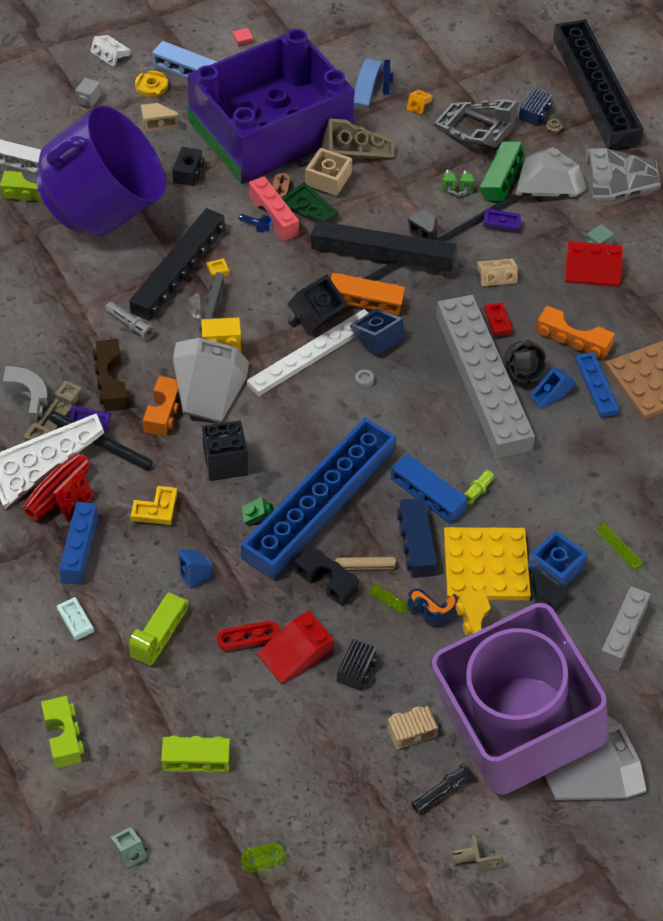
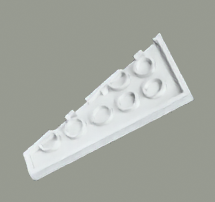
(35, 459)

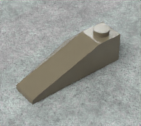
(355, 141)

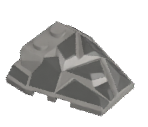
(620, 174)

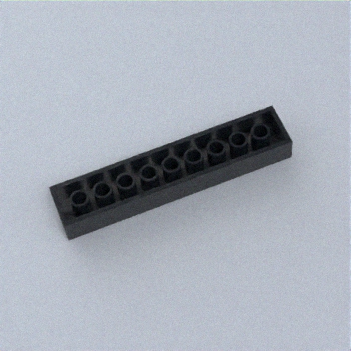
(598, 84)

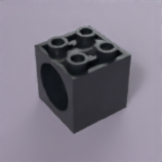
(317, 304)
(225, 450)

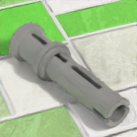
(135, 324)

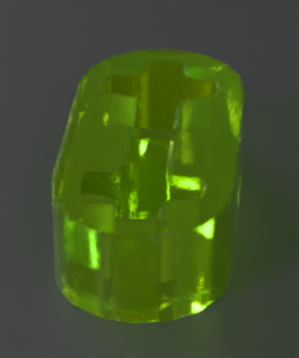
(262, 857)

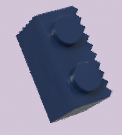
(536, 106)

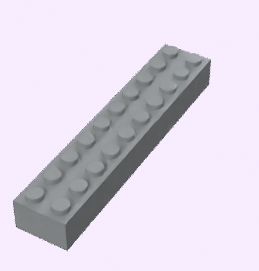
(485, 377)

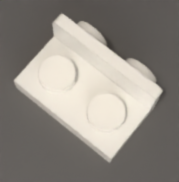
(108, 49)

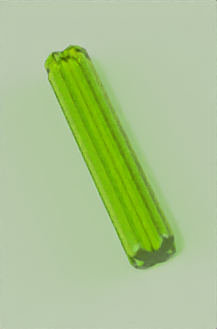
(619, 546)

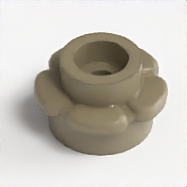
(554, 126)

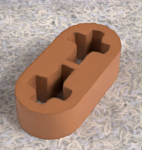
(284, 188)

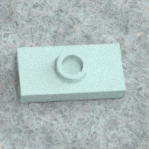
(75, 618)

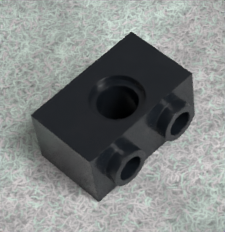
(187, 166)

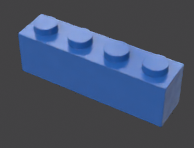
(425, 484)
(78, 543)

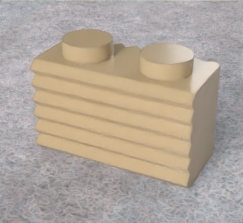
(412, 727)

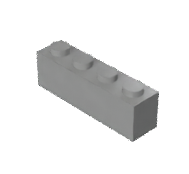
(624, 628)

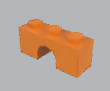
(160, 418)

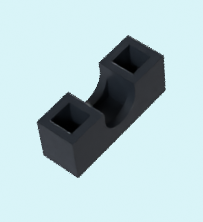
(315, 564)

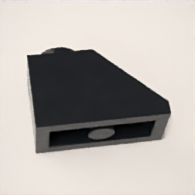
(423, 225)
(548, 590)

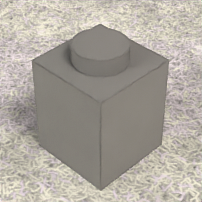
(88, 92)

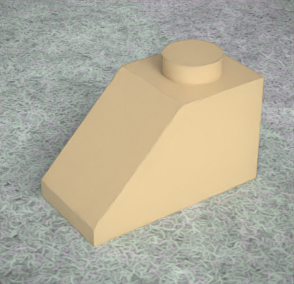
(158, 117)

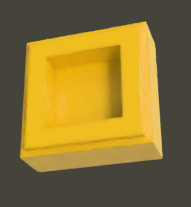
(218, 266)

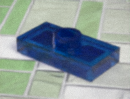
(387, 77)

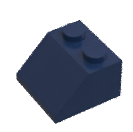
(379, 330)

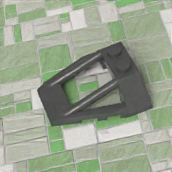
(505, 114)

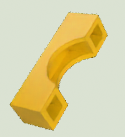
(473, 609)

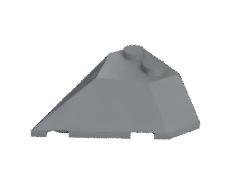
(550, 174)

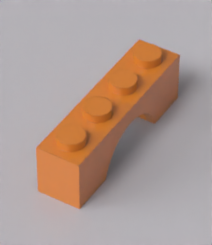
(552, 325)

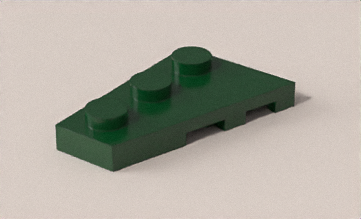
(309, 204)

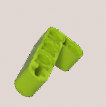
(148, 644)

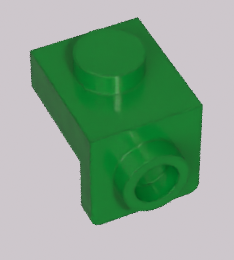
(256, 511)

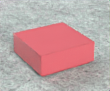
(243, 36)

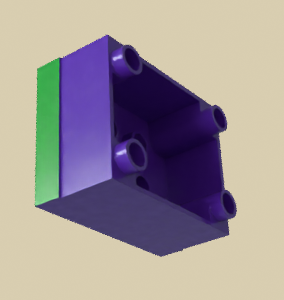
(267, 104)

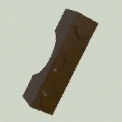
(113, 391)

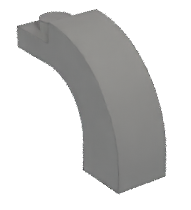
(27, 383)

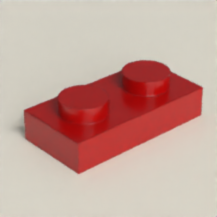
(498, 319)

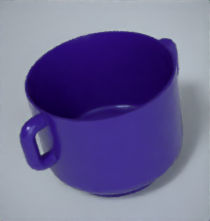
(99, 173)

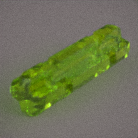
(387, 597)

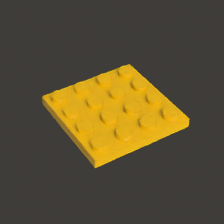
(488, 561)

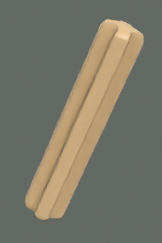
(363, 563)

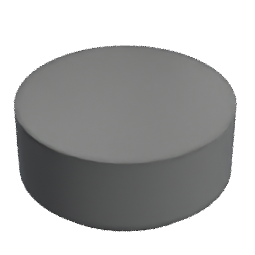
(364, 379)

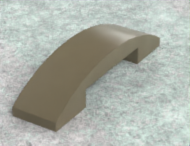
(65, 398)

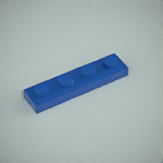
(597, 385)

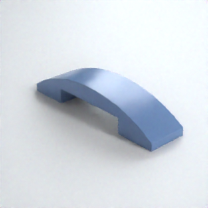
(366, 82)

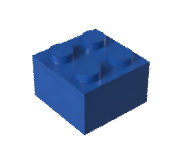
(558, 558)

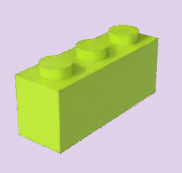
(195, 754)

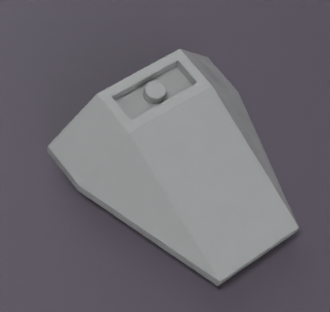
(208, 377)
(601, 774)

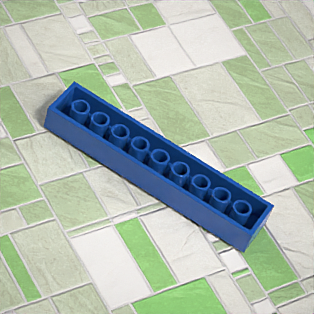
(318, 498)

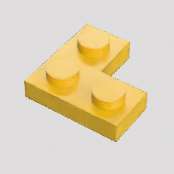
(156, 512)

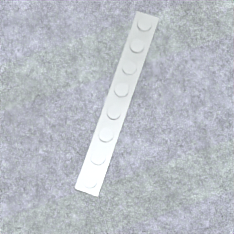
(304, 356)

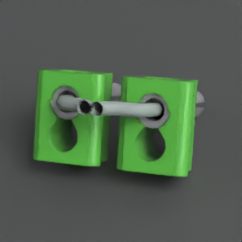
(449, 183)

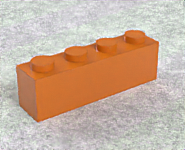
(369, 293)

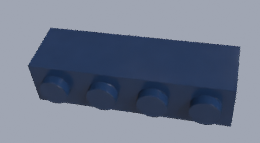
(417, 538)

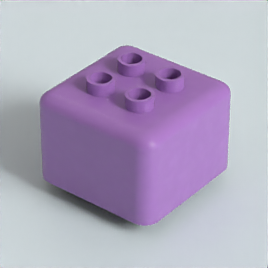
(521, 698)

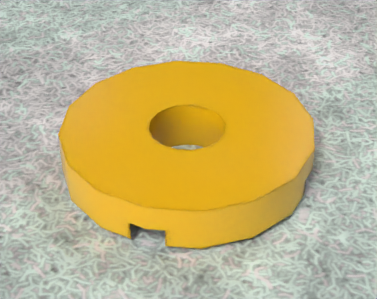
(143, 85)

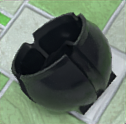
(537, 361)

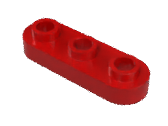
(237, 635)

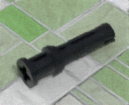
(450, 783)

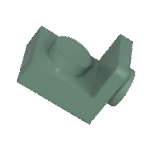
(129, 847)

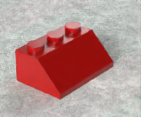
(593, 263)

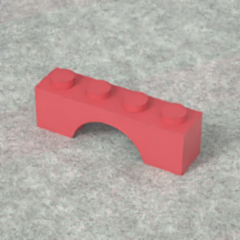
(283, 219)

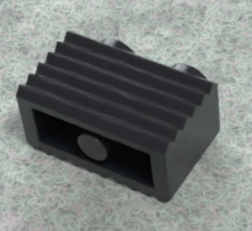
(357, 664)

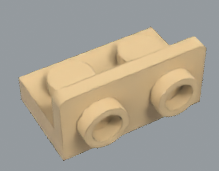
(497, 272)

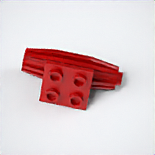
(62, 489)

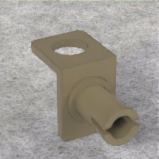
(472, 854)

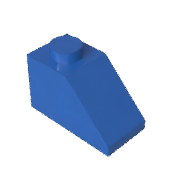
(552, 387)
(194, 567)

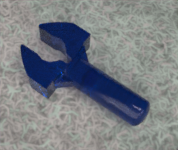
(262, 224)

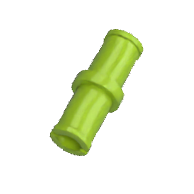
(479, 486)

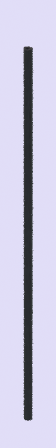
(391, 266)

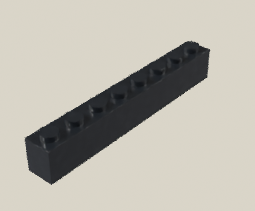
(384, 246)
(177, 264)

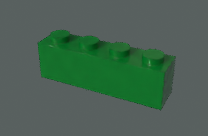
(502, 171)

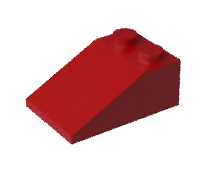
(296, 647)

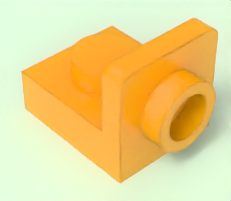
(417, 101)

